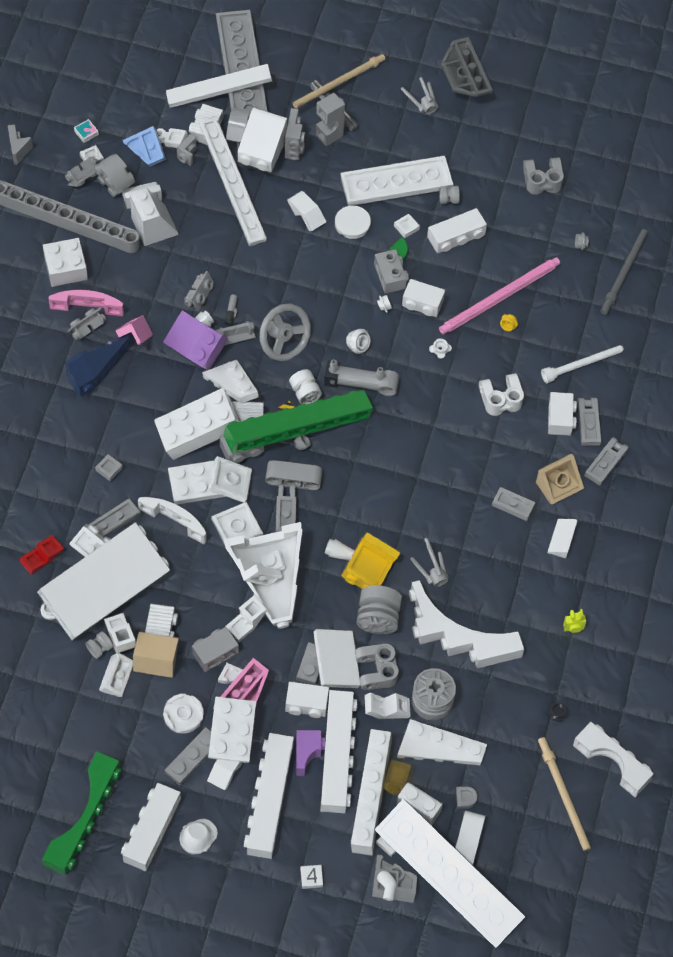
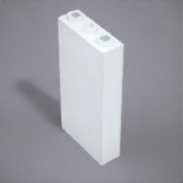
(104, 580)

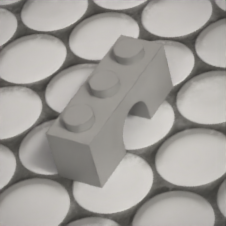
(332, 114)

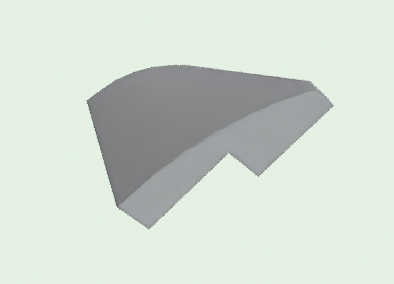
(406, 881)

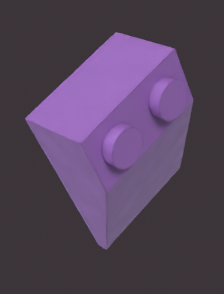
(195, 340)

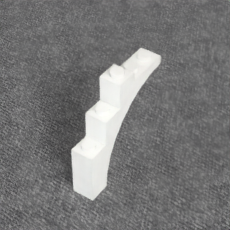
(483, 648)

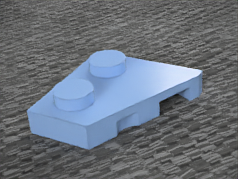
(147, 146)

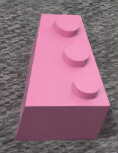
(248, 683)

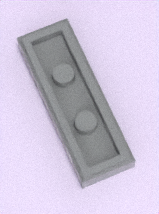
(116, 518)

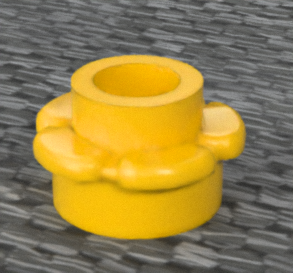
(508, 322)

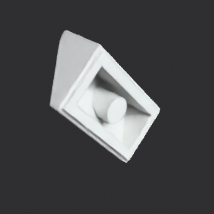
(562, 537)
(116, 675)

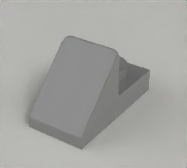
(19, 146)

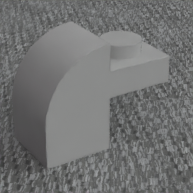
(237, 124)

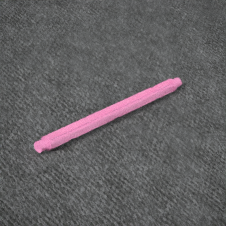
(500, 295)

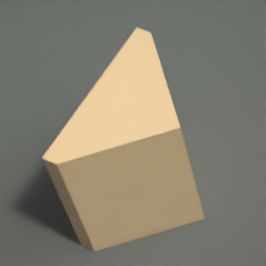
(560, 479)
(155, 654)

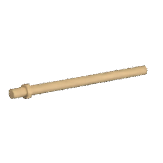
(373, 62)

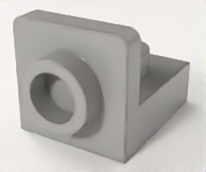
(186, 150)

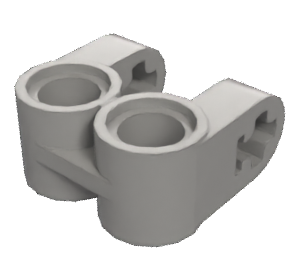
(538, 181)
(372, 654)

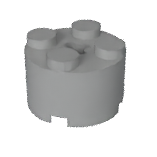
(114, 174)

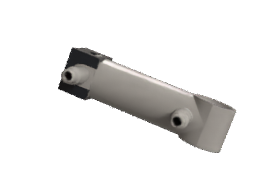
(382, 381)

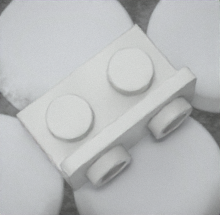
(88, 540)

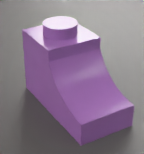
(307, 748)

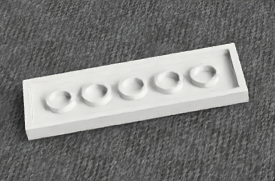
(396, 180)

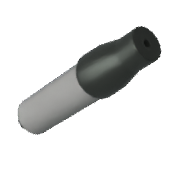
(231, 312)

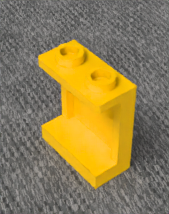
(369, 562)

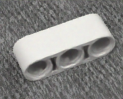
(470, 835)

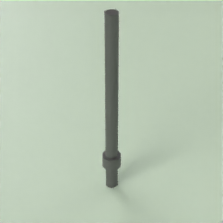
(612, 295)

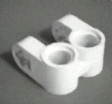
(503, 398)

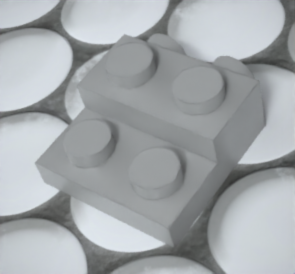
(294, 137)

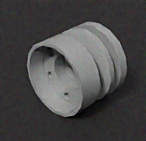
(379, 609)
(433, 704)

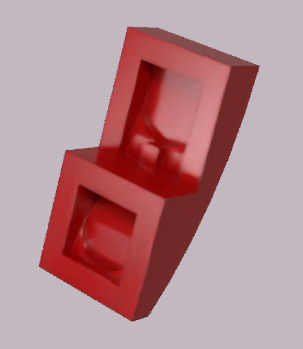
(42, 555)

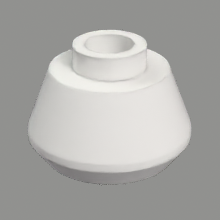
(358, 341)

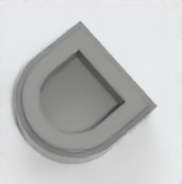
(465, 797)

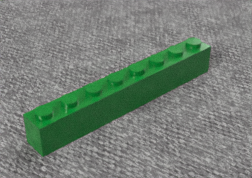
(297, 421)

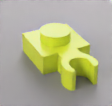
(575, 622)

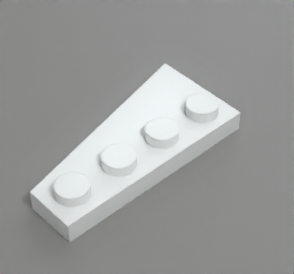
(437, 744)

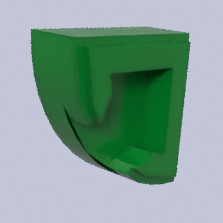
(401, 248)

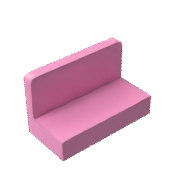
(138, 328)

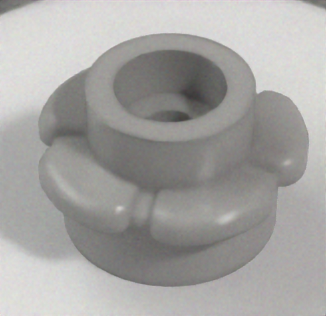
(581, 241)

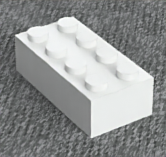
(196, 423)

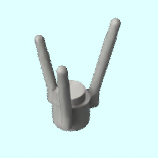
(428, 102)
(438, 575)

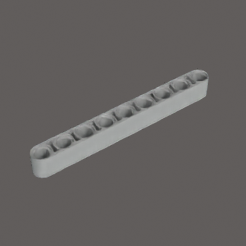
(108, 232)

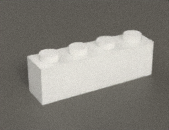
(151, 826)

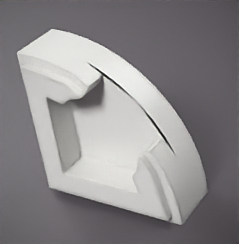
(229, 674)

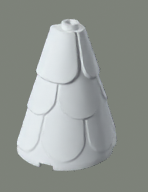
(281, 595)

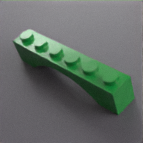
(63, 850)

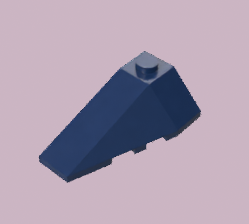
(90, 368)

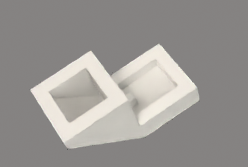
(310, 212)
(249, 617)
(387, 708)
(223, 773)

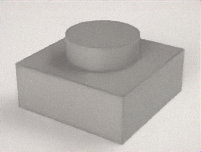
(109, 467)

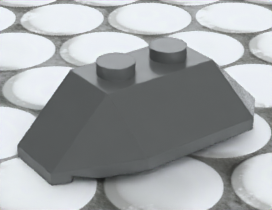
(464, 69)

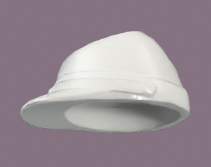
(198, 836)

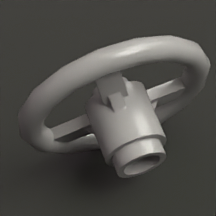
(283, 332)

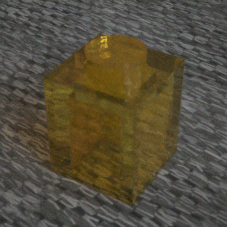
(397, 777)

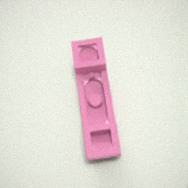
(62, 300)

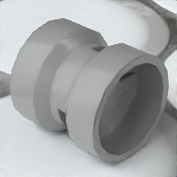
(449, 195)
(99, 645)

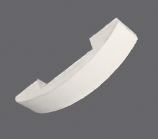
(153, 506)

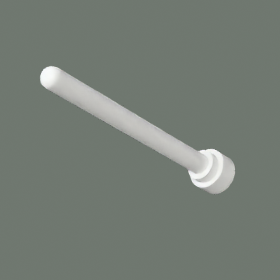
(549, 374)

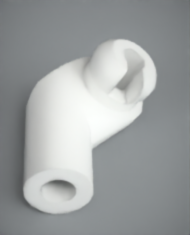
(389, 884)

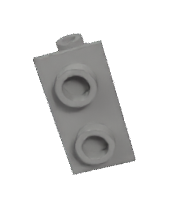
(78, 176)
(201, 287)
(92, 318)
(238, 332)

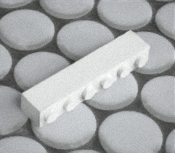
(337, 752)
(371, 792)
(270, 795)

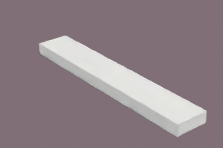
(218, 85)

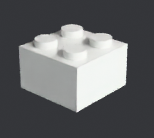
(65, 262)

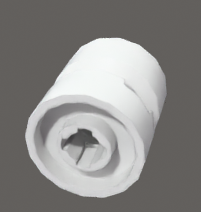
(305, 387)

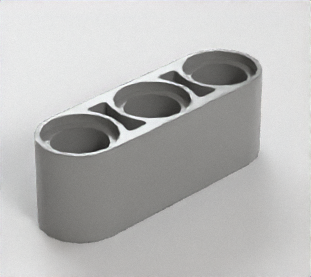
(297, 474)

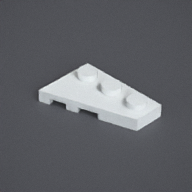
(233, 380)

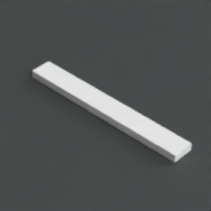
(232, 181)

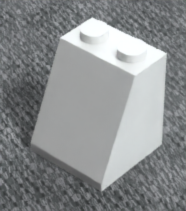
(262, 140)
(151, 217)

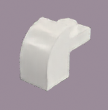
(120, 633)

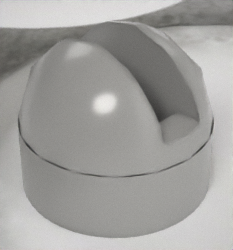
(302, 442)

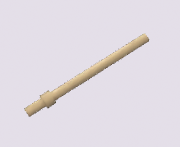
(549, 758)

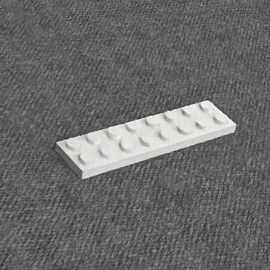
(450, 873)

